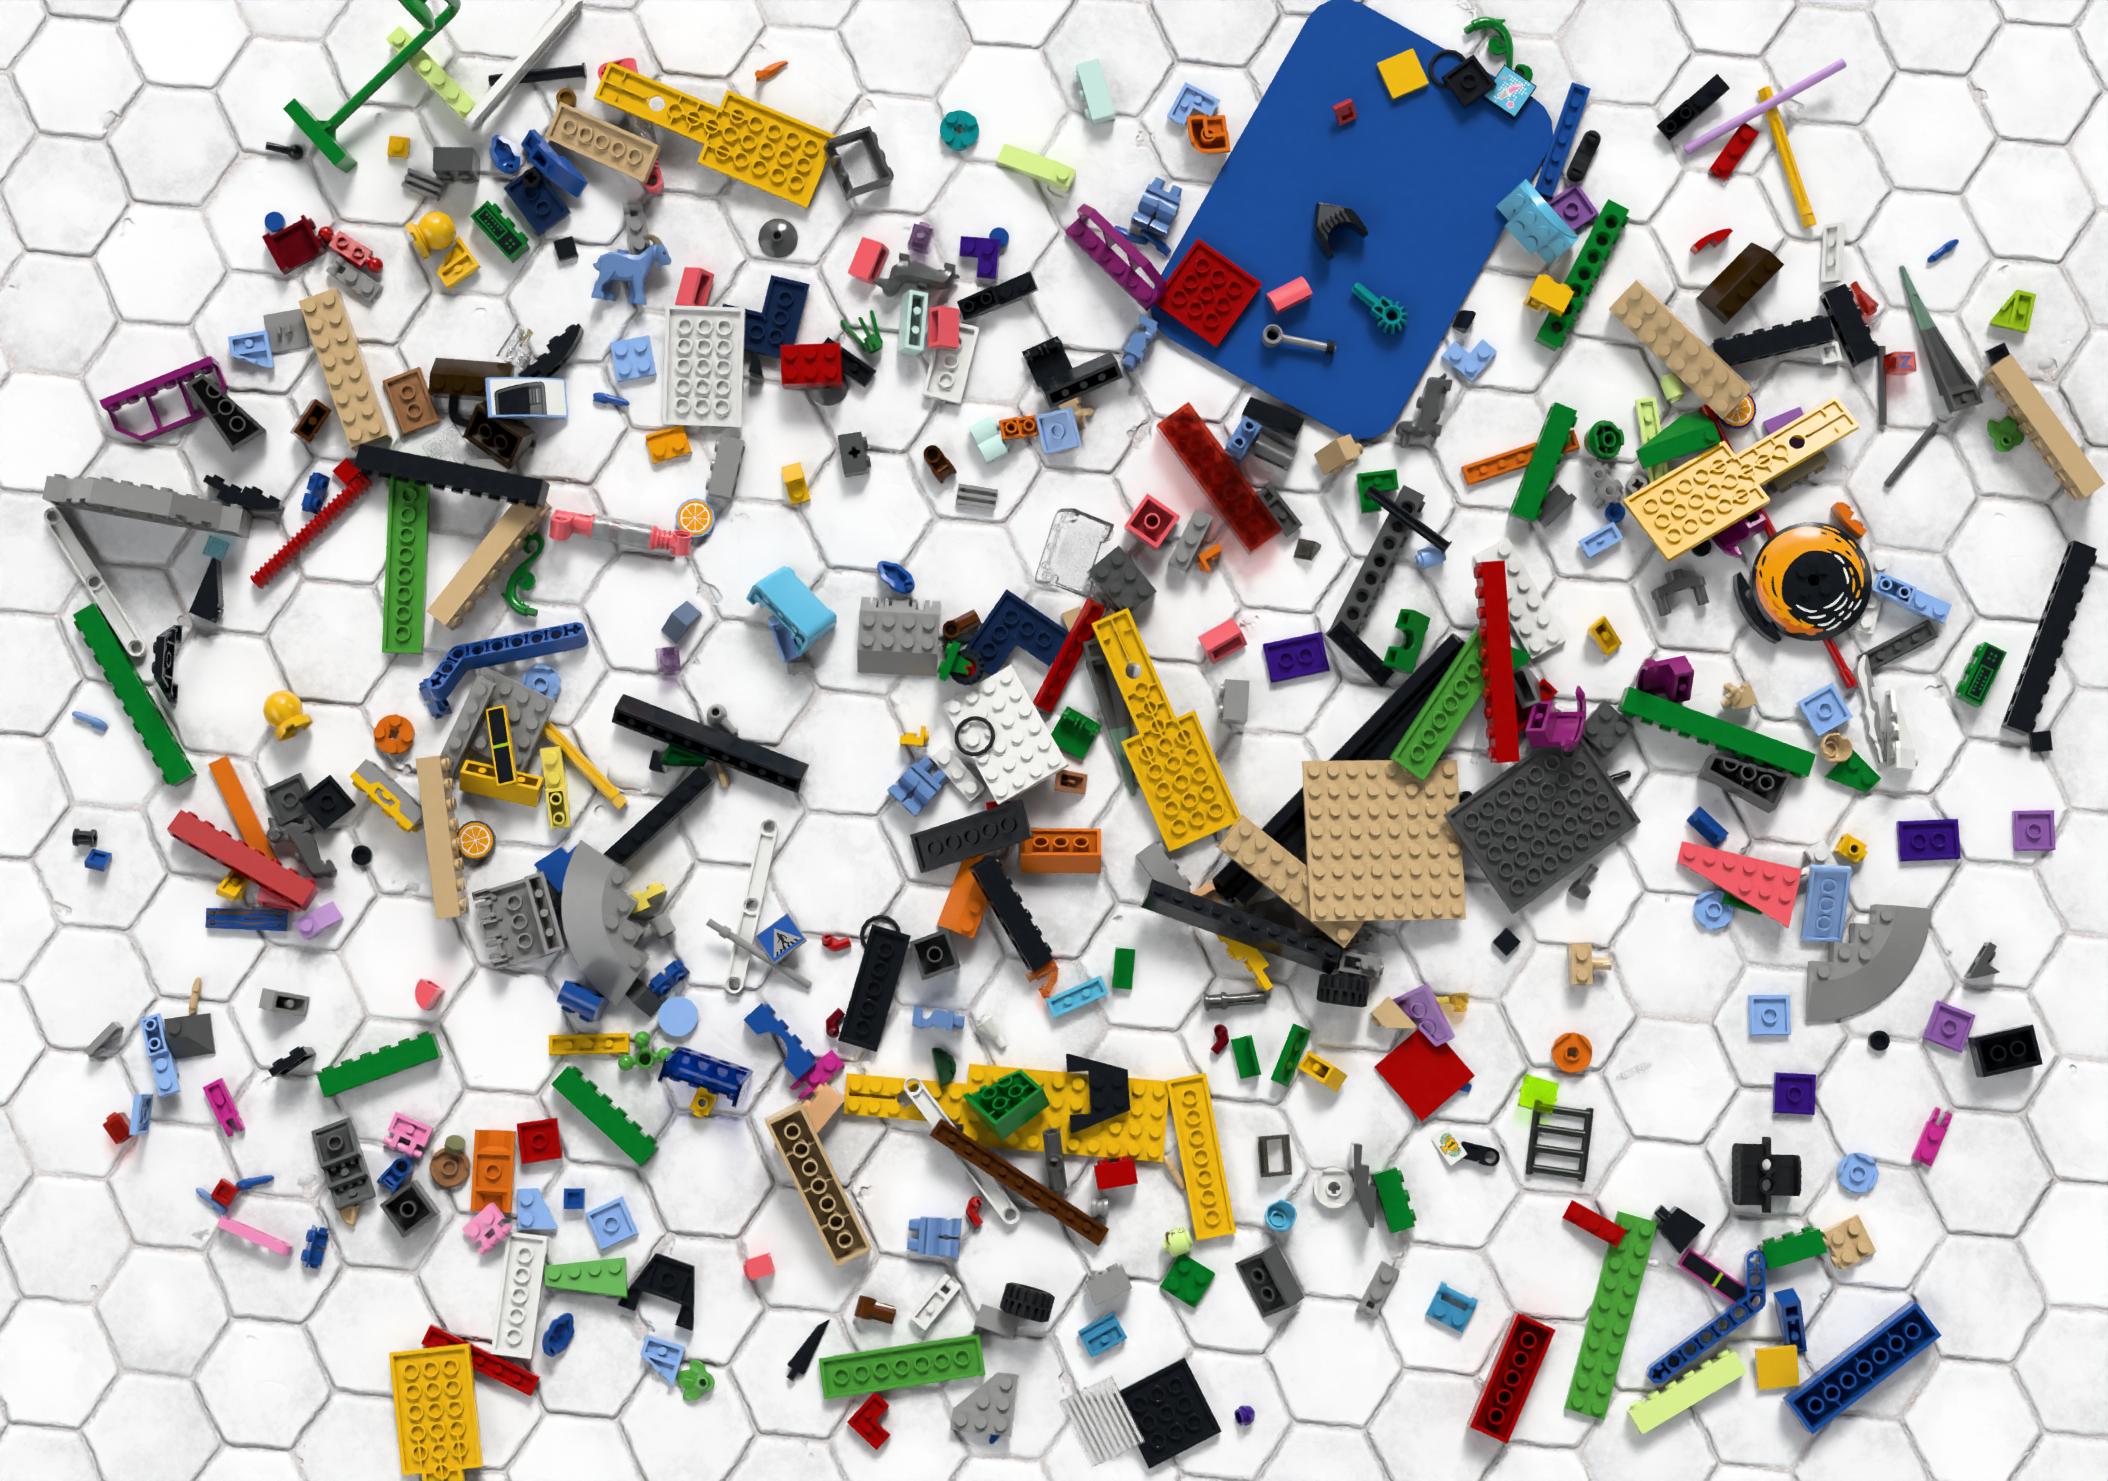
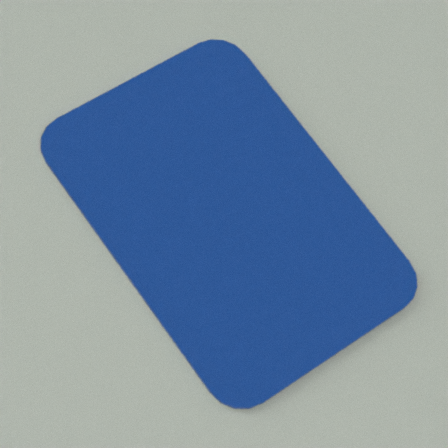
(1413, 173)

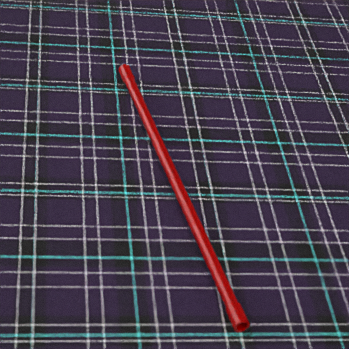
(1844, 672)

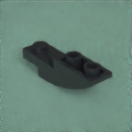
(1693, 107)
(998, 296)
(560, 351)
(249, 498)

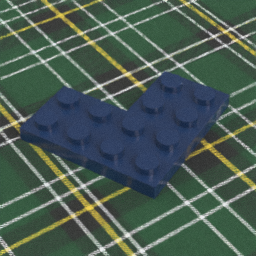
(779, 317)
(1013, 624)

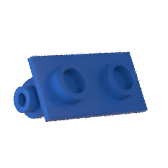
(318, 485)
(436, 708)
(1707, 827)
(662, 984)
(311, 1254)

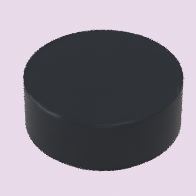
(1702, 549)
(362, 855)
(1878, 1040)

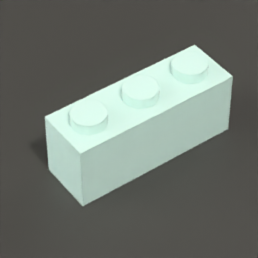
(1094, 92)
(912, 322)

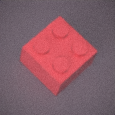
(1151, 522)

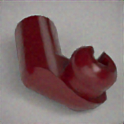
(832, 1026)
(1222, 1038)

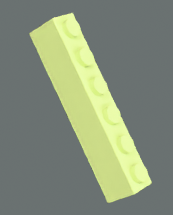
(433, 75)
(1686, 1391)

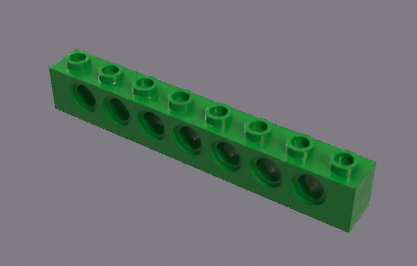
(1610, 212)

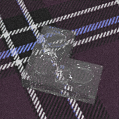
(513, 348)
(449, 441)

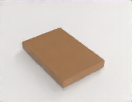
(411, 401)

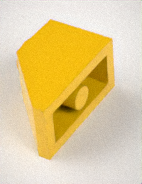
(1322, 1071)

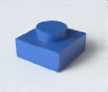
(98, 860)
(574, 1198)

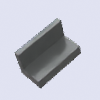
(1554, 505)

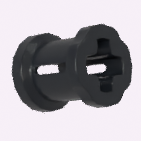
(84, 837)

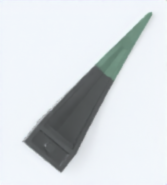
(1949, 374)
(1111, 704)

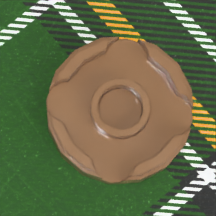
(449, 1169)

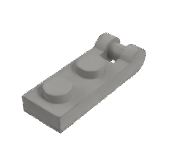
(636, 227)
(355, 279)
(1377, 1290)

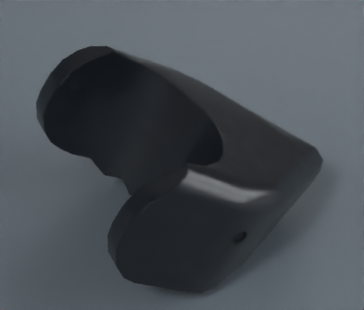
(1332, 217)

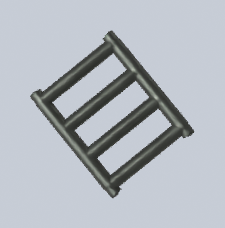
(1583, 1154)

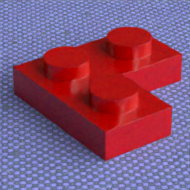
(865, 1420)

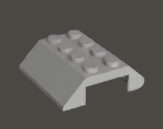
(898, 637)
(520, 921)

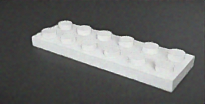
(1526, 607)
(519, 1295)

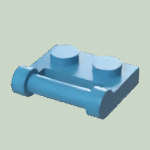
(1449, 1313)

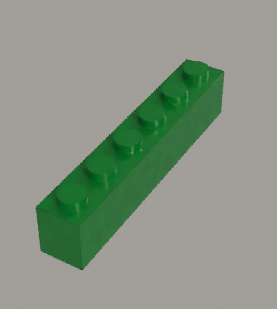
(1543, 462)
(379, 1065)
(605, 1115)

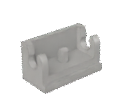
(996, 1322)

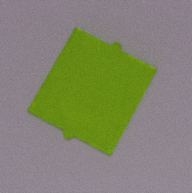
(1538, 1094)

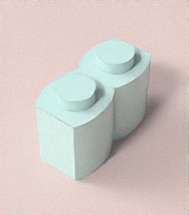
(988, 440)

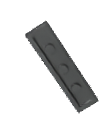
(1900, 645)

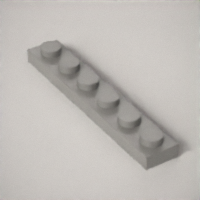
(468, 721)

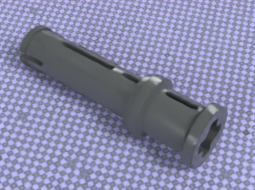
(1225, 1000)

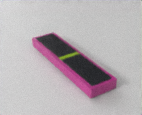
(1712, 1276)

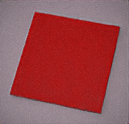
(1424, 1073)

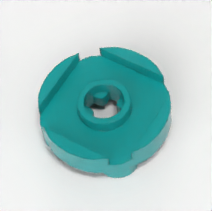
(968, 123)

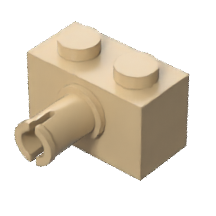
(1338, 454)
(1582, 964)

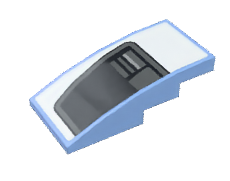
(526, 398)

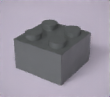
(456, 164)
(1605, 729)
(935, 954)
(410, 1208)

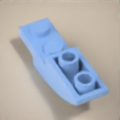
(1910, 598)
(161, 1056)

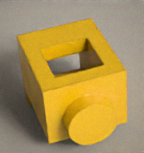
(1844, 845)
(710, 1099)

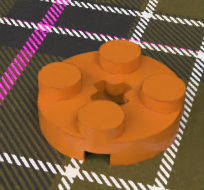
(383, 731)
(1583, 1053)

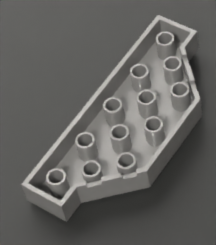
(147, 504)

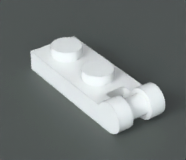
(934, 1302)

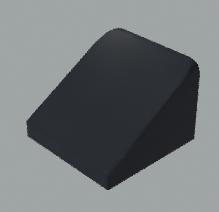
(1463, 320)
(755, 367)
(655, 763)

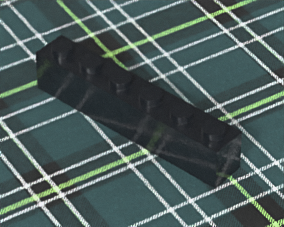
(1774, 342)
(1011, 913)

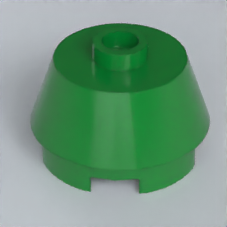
(1604, 440)

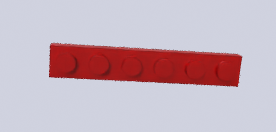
(1068, 655)
(486, 1362)

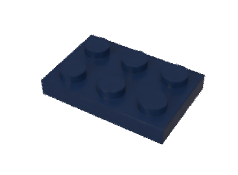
(539, 205)

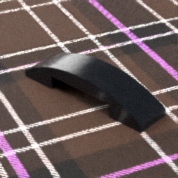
(1767, 632)

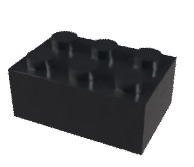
(2004, 1050)

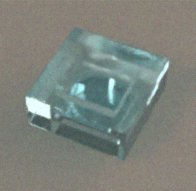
(215, 548)

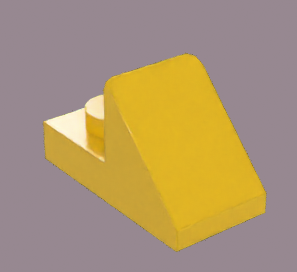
(795, 483)
(1604, 635)
(233, 887)

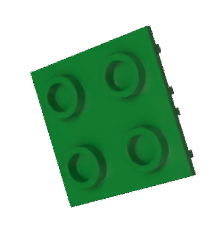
(1075, 732)

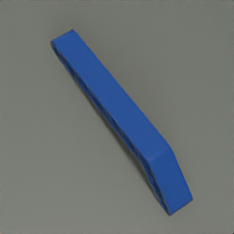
(503, 650)
(1711, 1326)

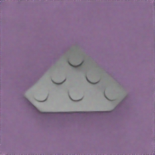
(989, 1407)

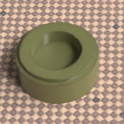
(454, 1144)

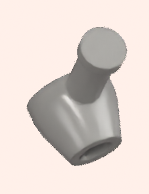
(721, 718)

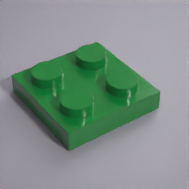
(1187, 1280)

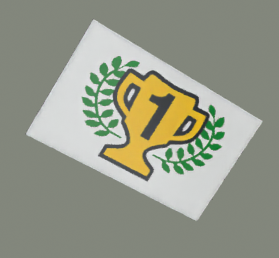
(1449, 1146)

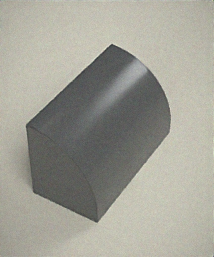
(1273, 451)

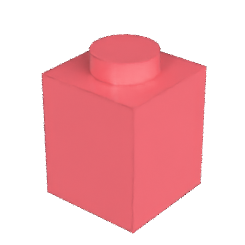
(759, 1266)

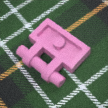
(410, 1129)
(483, 1224)

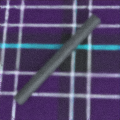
(1882, 402)
(1911, 454)

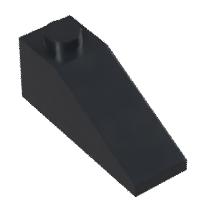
(1273, 417)
(209, 598)

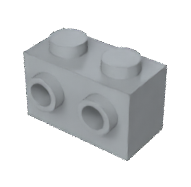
(1108, 1284)

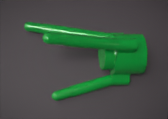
(871, 343)

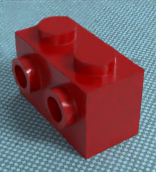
(1115, 1173)

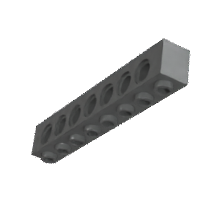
(1406, 497)

